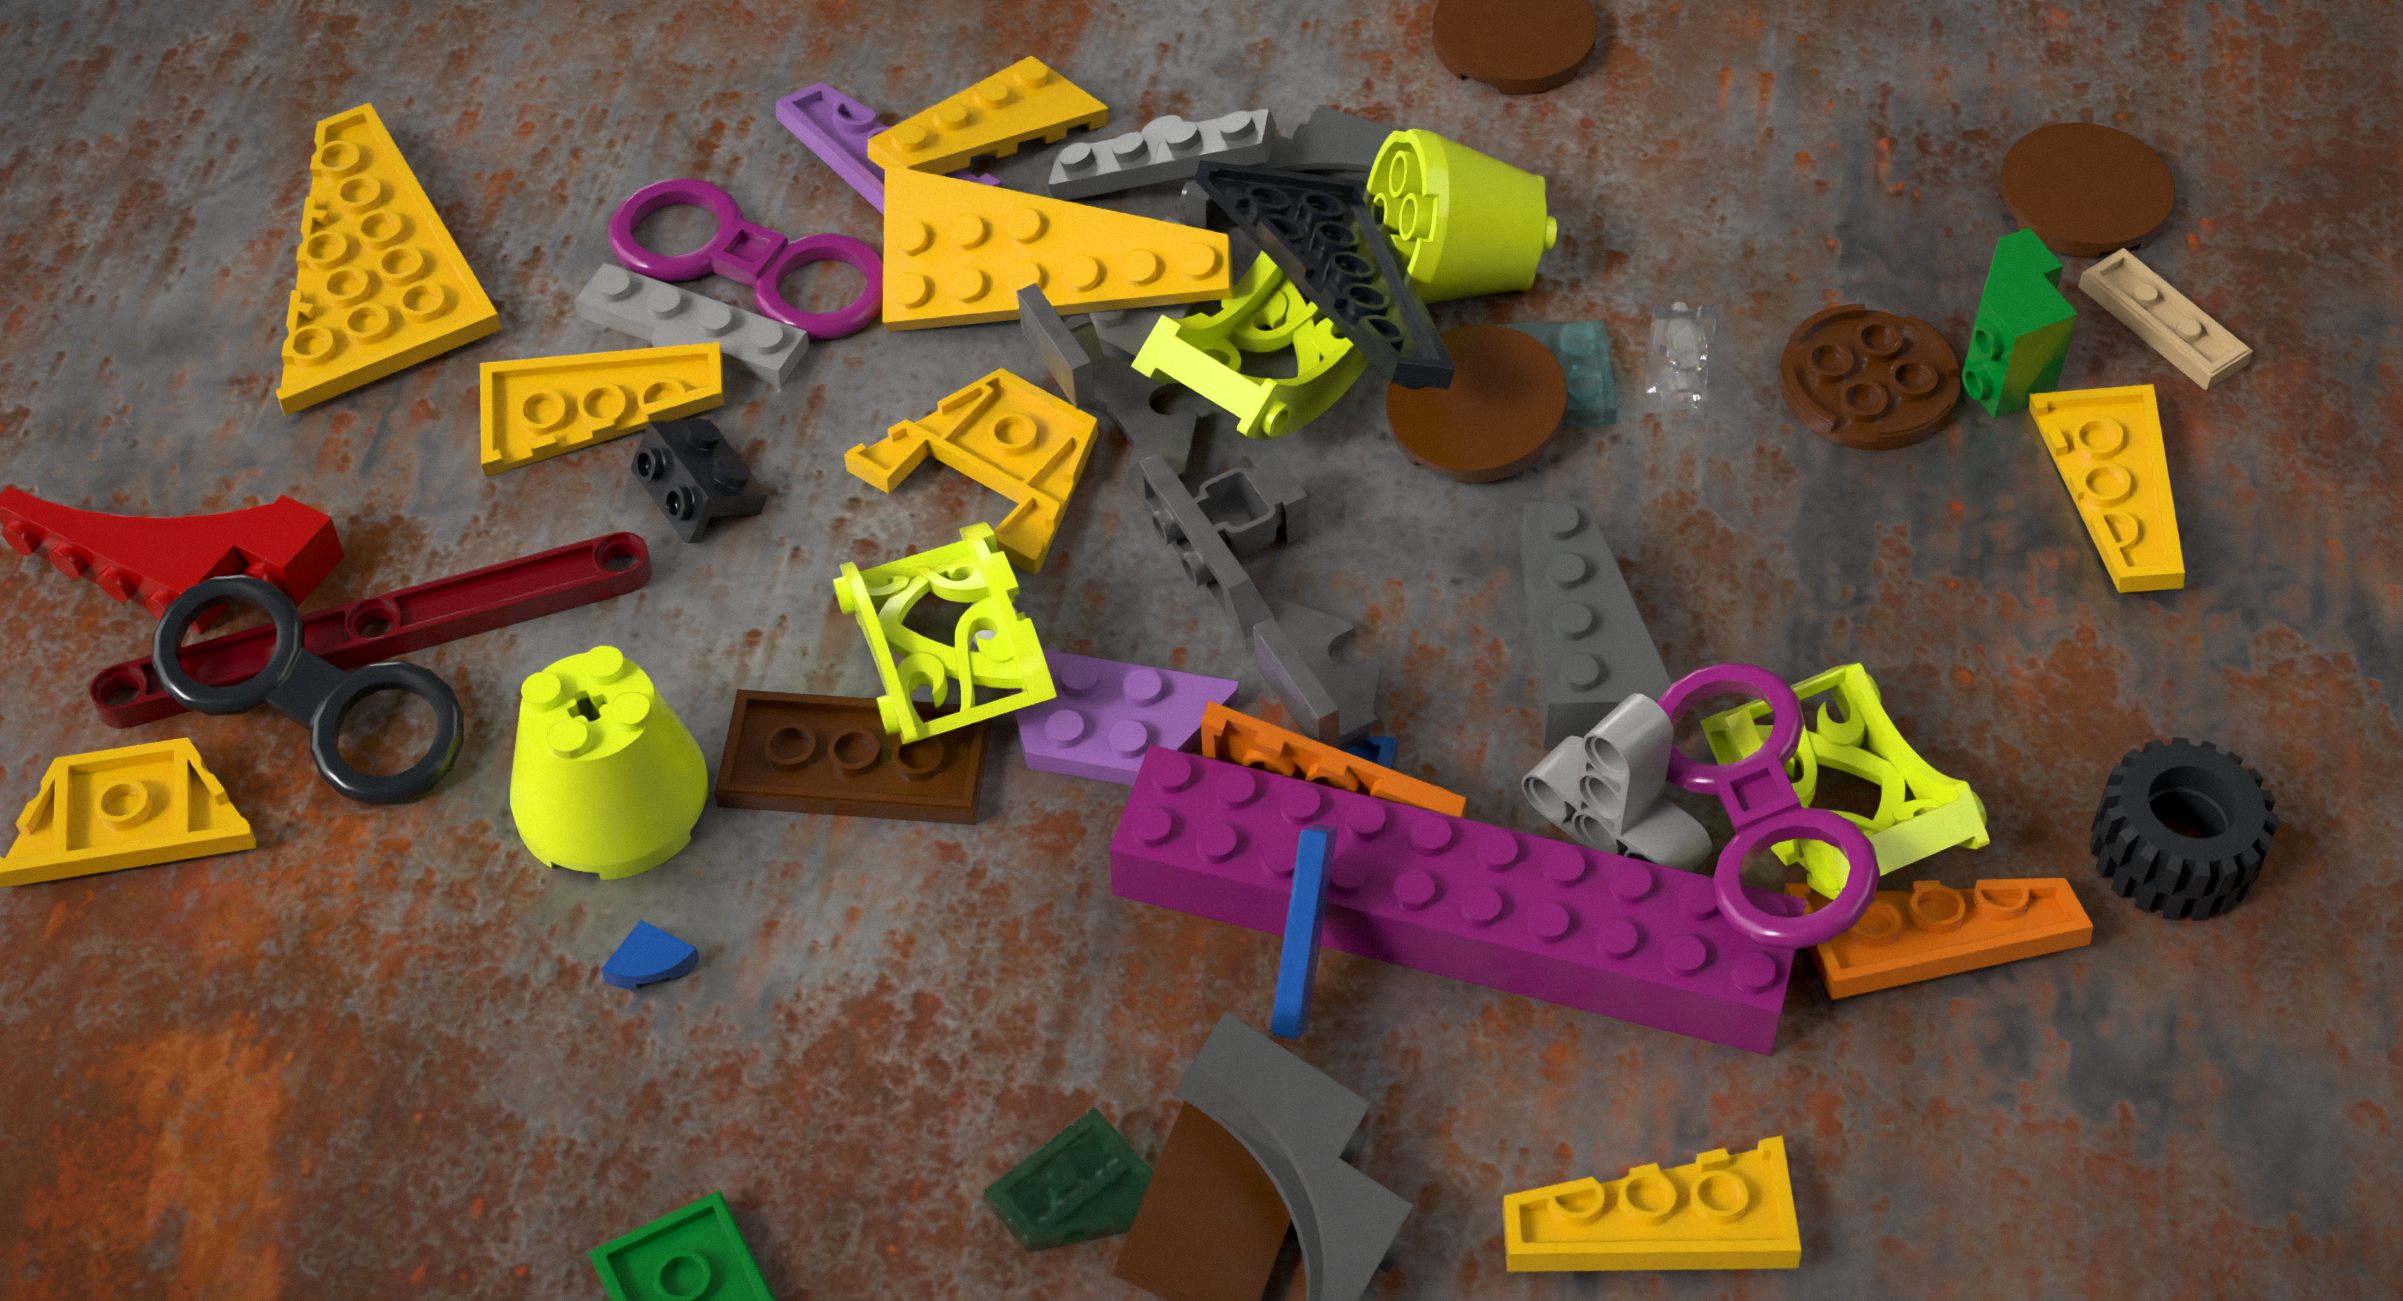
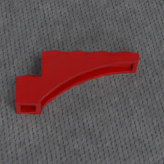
(163, 556)

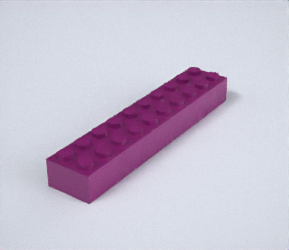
(1455, 898)

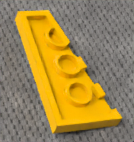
(989, 120)
(578, 400)
(2118, 477)
(1685, 1217)

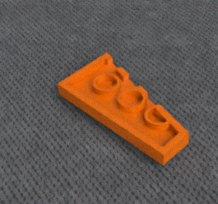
(1268, 748)
(1945, 931)

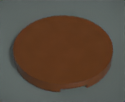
(1514, 42)
(2086, 188)
(1869, 378)
(1493, 417)

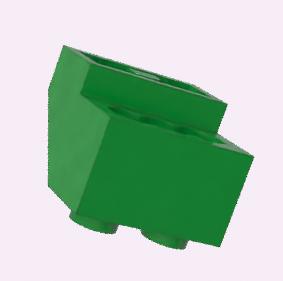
(2019, 327)

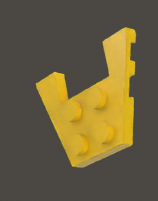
(1004, 438)

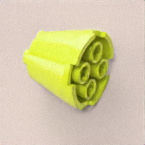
(1460, 216)
(603, 768)

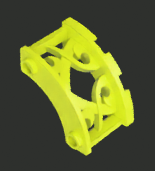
(1206, 354)
(958, 573)
(1918, 805)

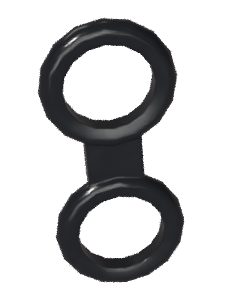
(308, 689)

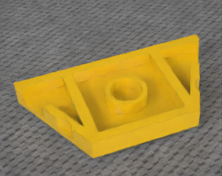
(122, 814)

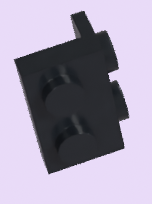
(695, 475)

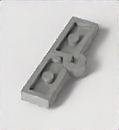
(680, 317)

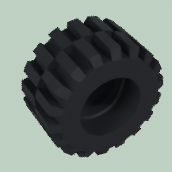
(2192, 788)

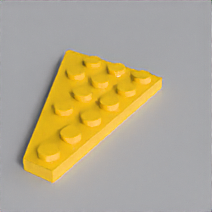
(374, 270)

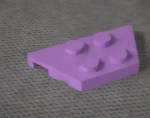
(1111, 715)

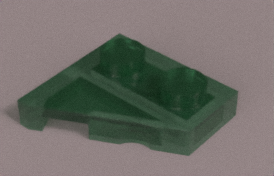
(1072, 1187)

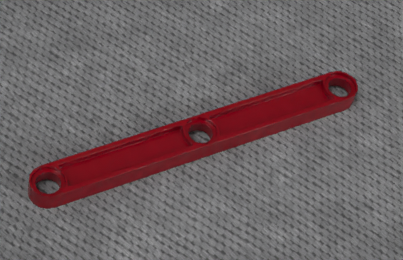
(420, 618)

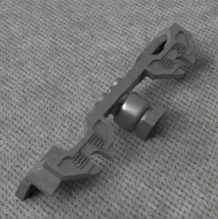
(1215, 529)

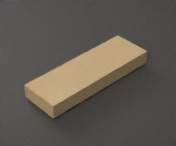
(2165, 319)

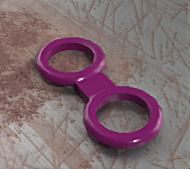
(748, 256)
(1768, 810)

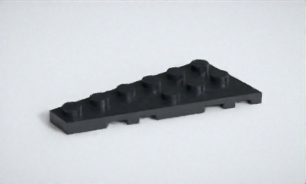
(1341, 258)

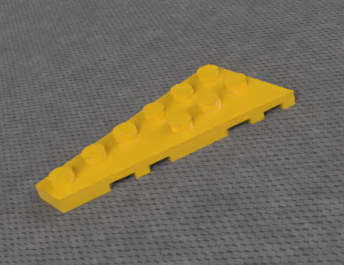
(968, 247)

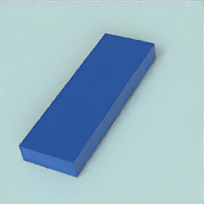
(1303, 930)

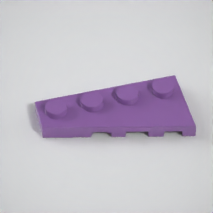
(839, 134)

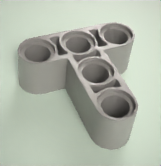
(1612, 789)

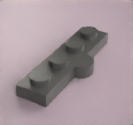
(1161, 153)

